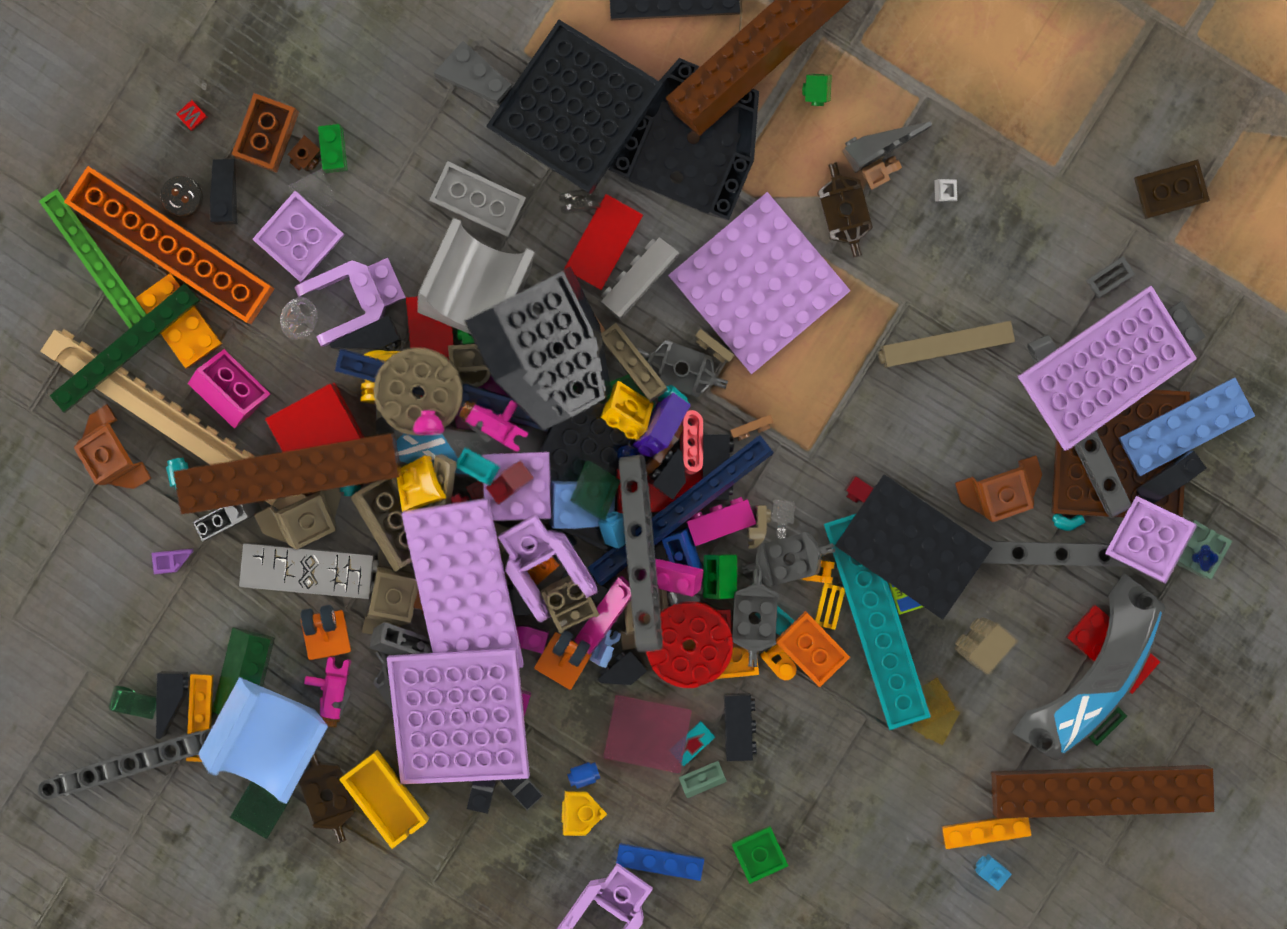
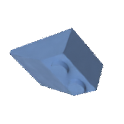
(567, 514)

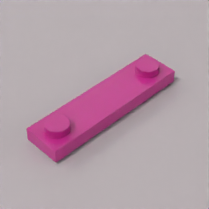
(609, 611)

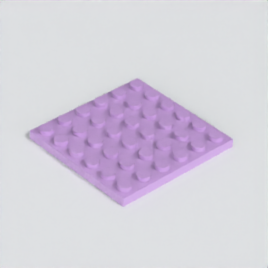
(759, 283)
(458, 716)

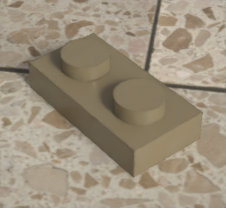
(706, 341)

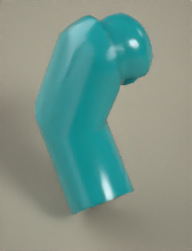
(1067, 524)

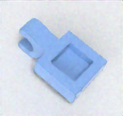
(604, 650)

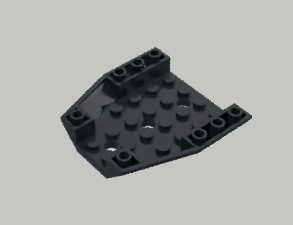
(710, 169)
(521, 356)

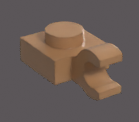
(877, 172)

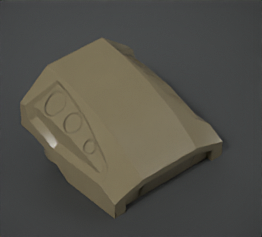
(568, 603)

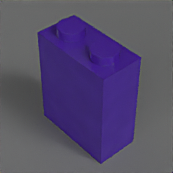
(662, 425)

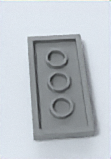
(477, 199)

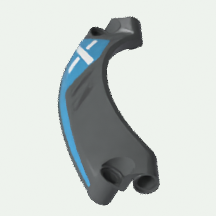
(454, 440)
(1079, 712)

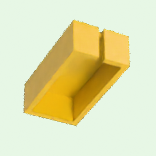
(384, 799)

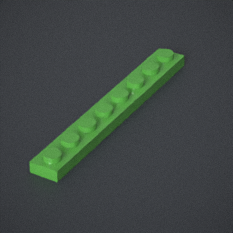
(92, 258)

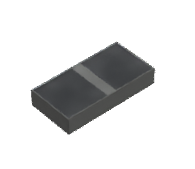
(523, 791)

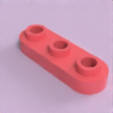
(694, 434)

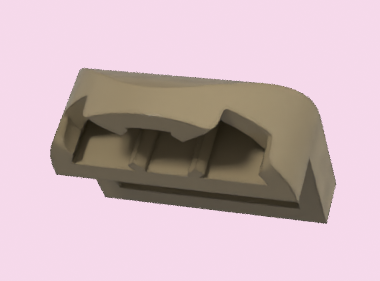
(469, 364)
(758, 532)

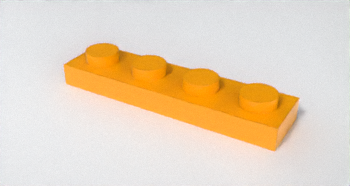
(200, 705)
(985, 831)

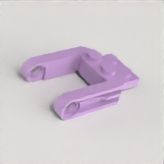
(373, 285)
(531, 545)
(618, 893)

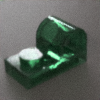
(130, 702)

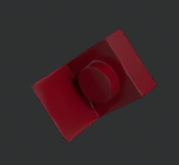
(509, 482)

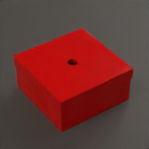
(315, 421)

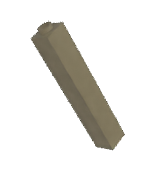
(946, 344)

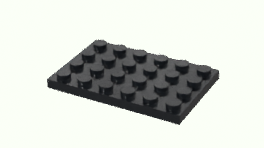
(913, 546)

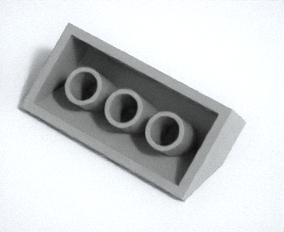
(639, 278)

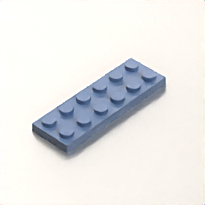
(1186, 426)

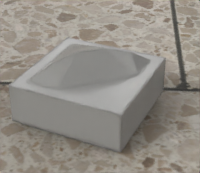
(945, 190)

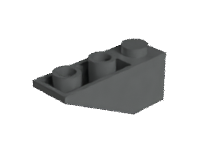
(224, 518)

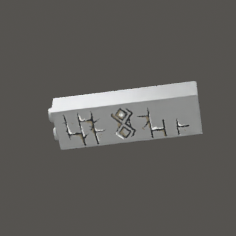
(307, 570)

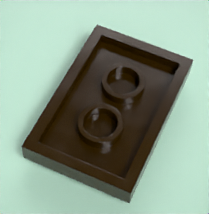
(1171, 189)

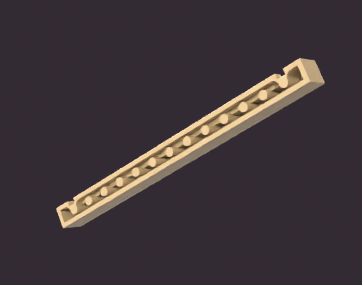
(153, 408)

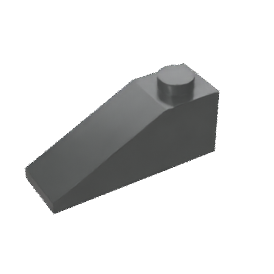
(398, 641)

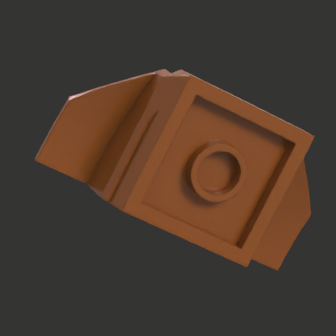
(105, 455)
(1003, 493)

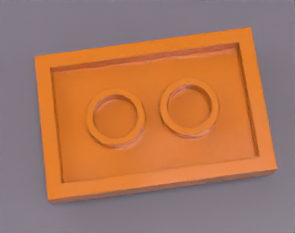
(812, 649)

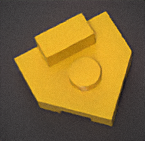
(580, 813)

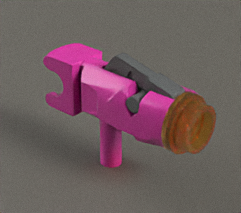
(492, 426)
(334, 691)

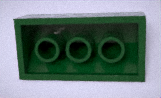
(245, 658)

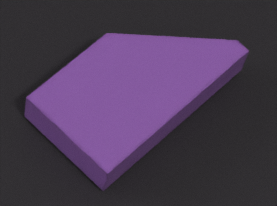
(169, 560)

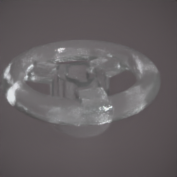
(292, 315)

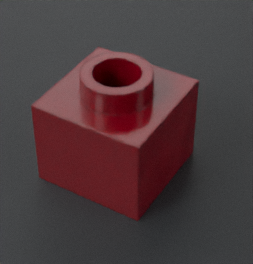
(858, 490)

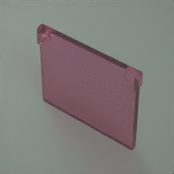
(647, 734)

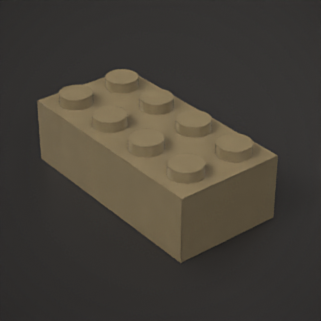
(382, 513)
(985, 644)

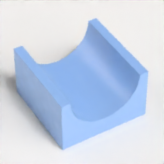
(263, 738)

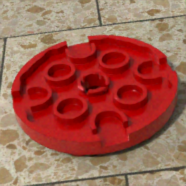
(708, 657)

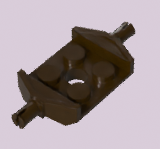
(840, 226)
(325, 813)

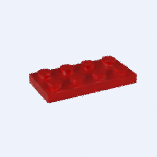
(1090, 636)

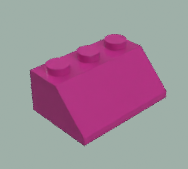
(228, 388)

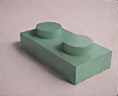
(702, 779)

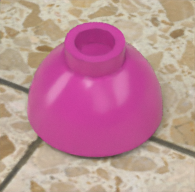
(428, 424)

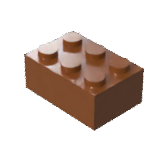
(265, 133)

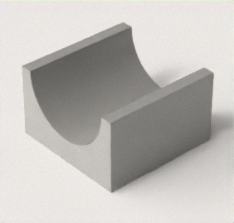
(470, 278)

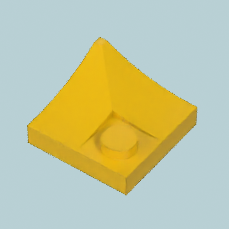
(419, 484)

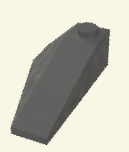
(872, 147)

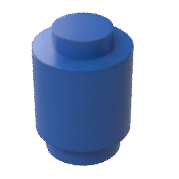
(583, 775)

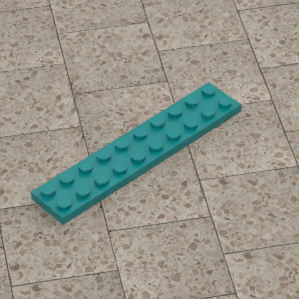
(880, 636)

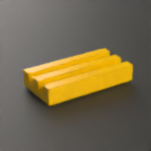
(837, 609)

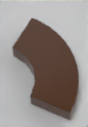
(654, 461)

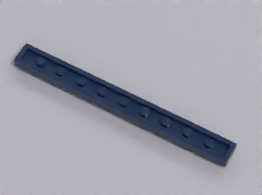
(368, 368)
(688, 504)

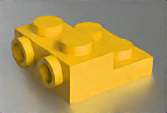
(627, 411)

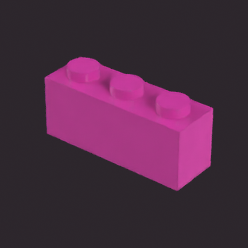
(721, 521)
(677, 577)

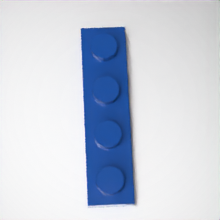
(660, 862)

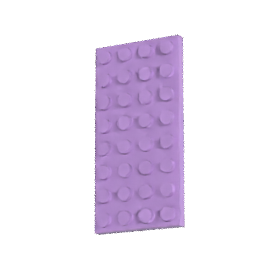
(1107, 368)
(461, 577)

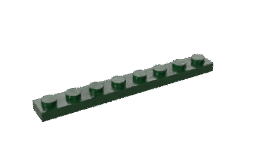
(124, 348)

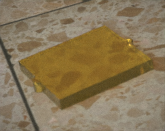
(937, 701)
(939, 728)

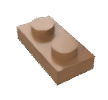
(760, 424)

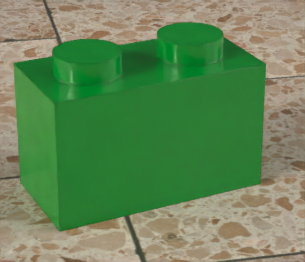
(332, 148)
(720, 576)

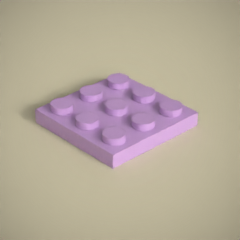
(298, 236)
(530, 499)
(1151, 539)

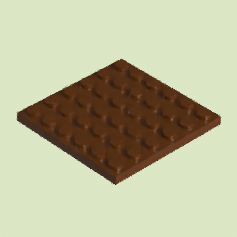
(1071, 484)

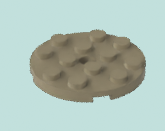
(417, 368)

